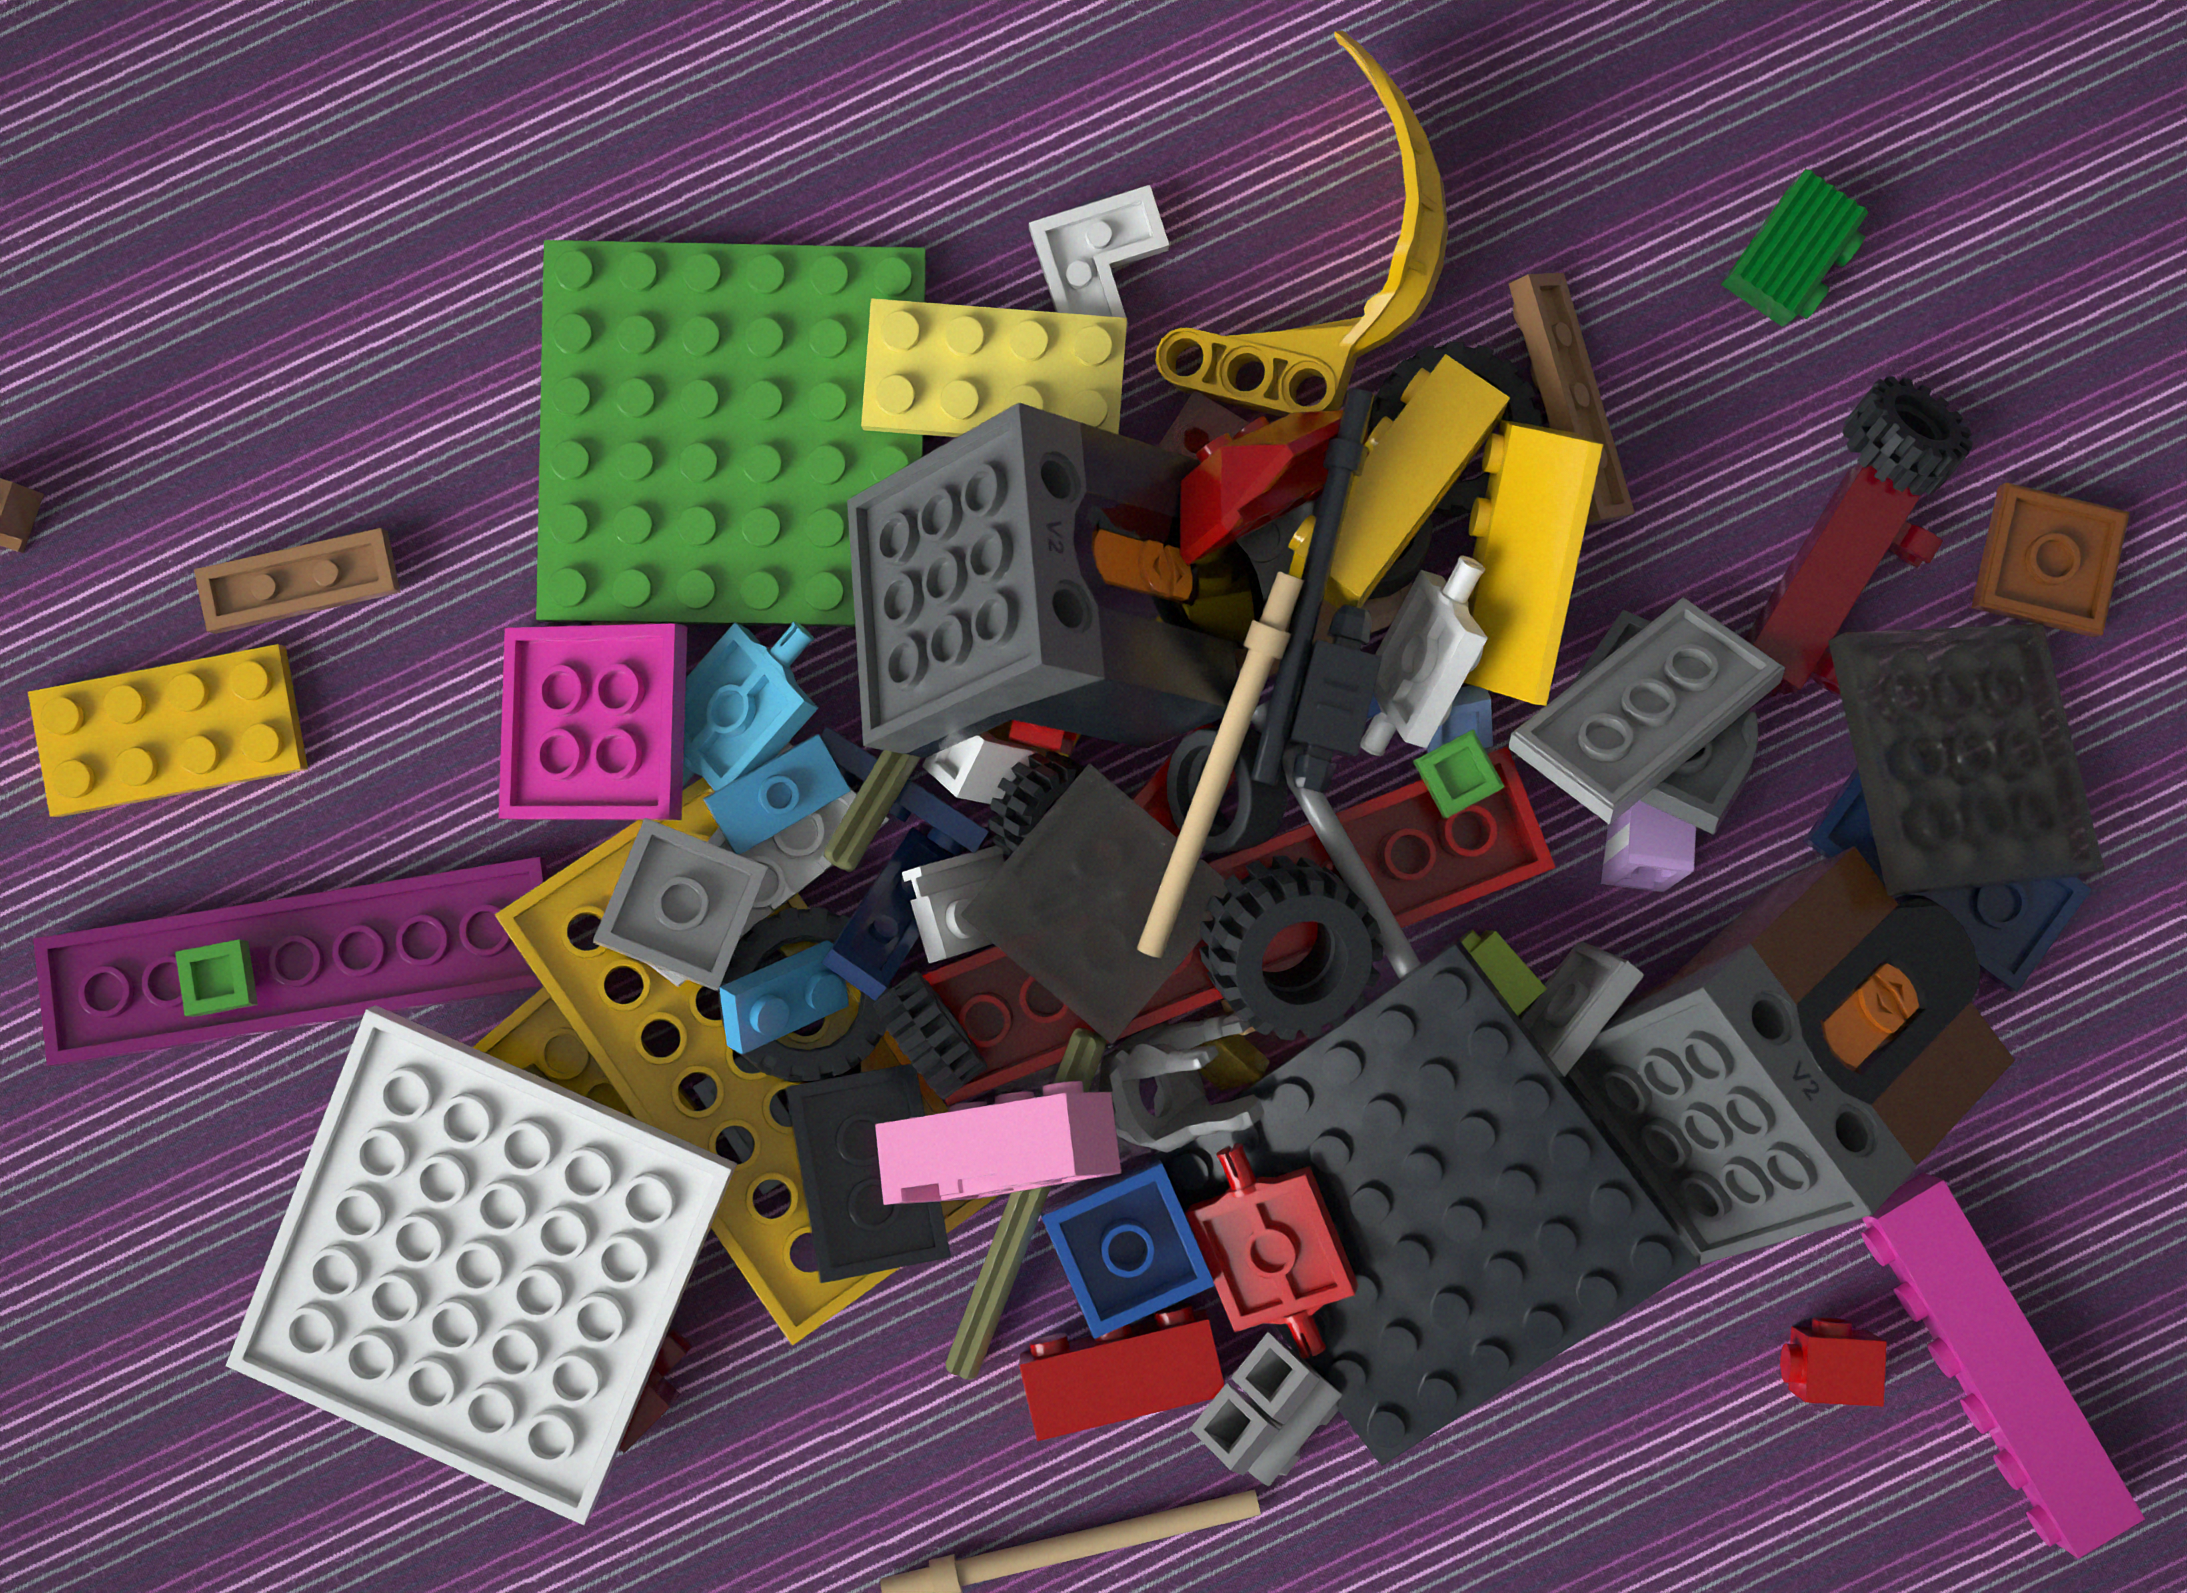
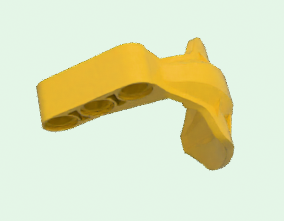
(1334, 346)

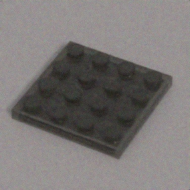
(1965, 757)

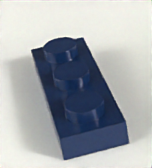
(950, 827)
(884, 922)

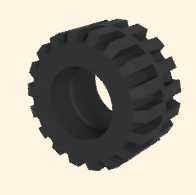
(1318, 986)

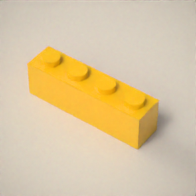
(1405, 476)

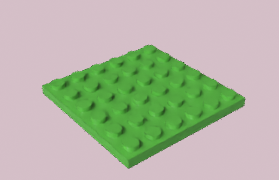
(708, 429)

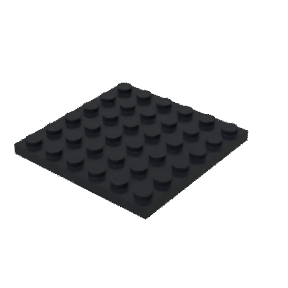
(1464, 1192)

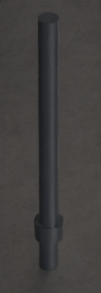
(1344, 460)

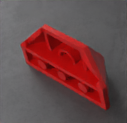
(1253, 479)

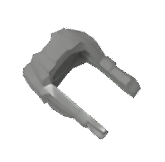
(1180, 1100)

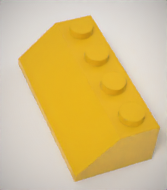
(1530, 551)

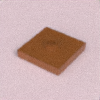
(2050, 560)

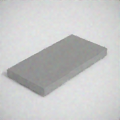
(1646, 709)

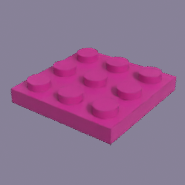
(593, 722)

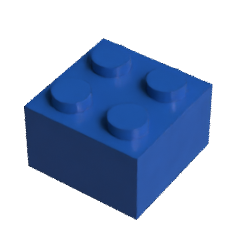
(1126, 1248)

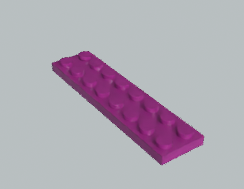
(310, 959)

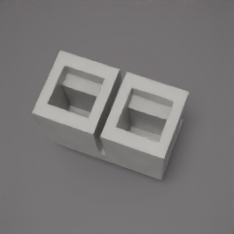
(1275, 1418)

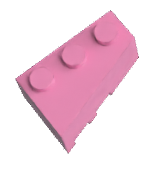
(999, 1147)

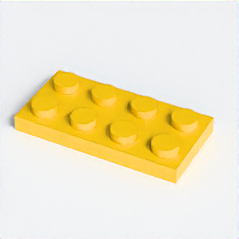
(167, 730)

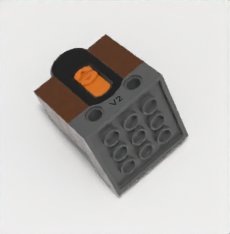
(1796, 1060)

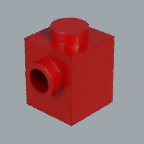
(1835, 1363)

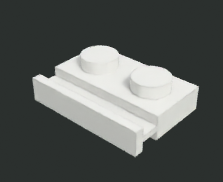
(944, 893)

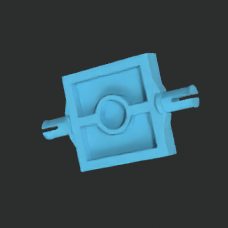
(743, 705)

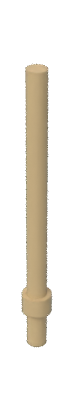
(1265, 642)
(949, 1574)

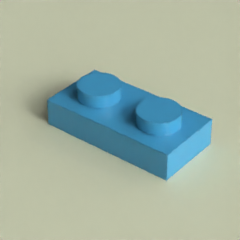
(781, 999)

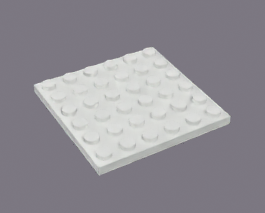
(479, 1264)

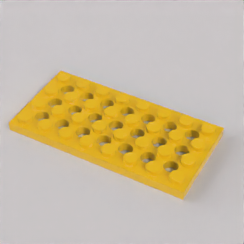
(650, 1084)

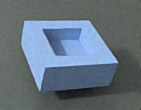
(1469, 711)

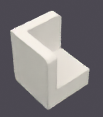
(977, 766)

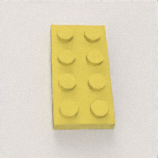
(960, 365)

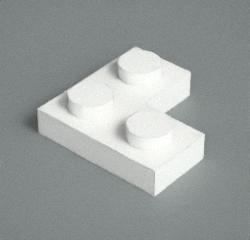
(1090, 240)

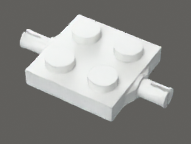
(1426, 658)

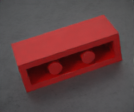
(1121, 1372)

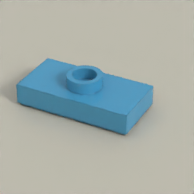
(776, 794)

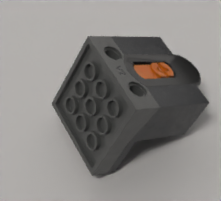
(1042, 589)

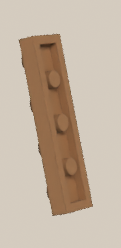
(1568, 382)

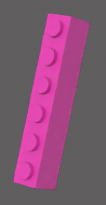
(2000, 1366)

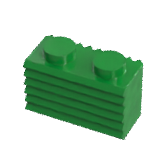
(1796, 249)

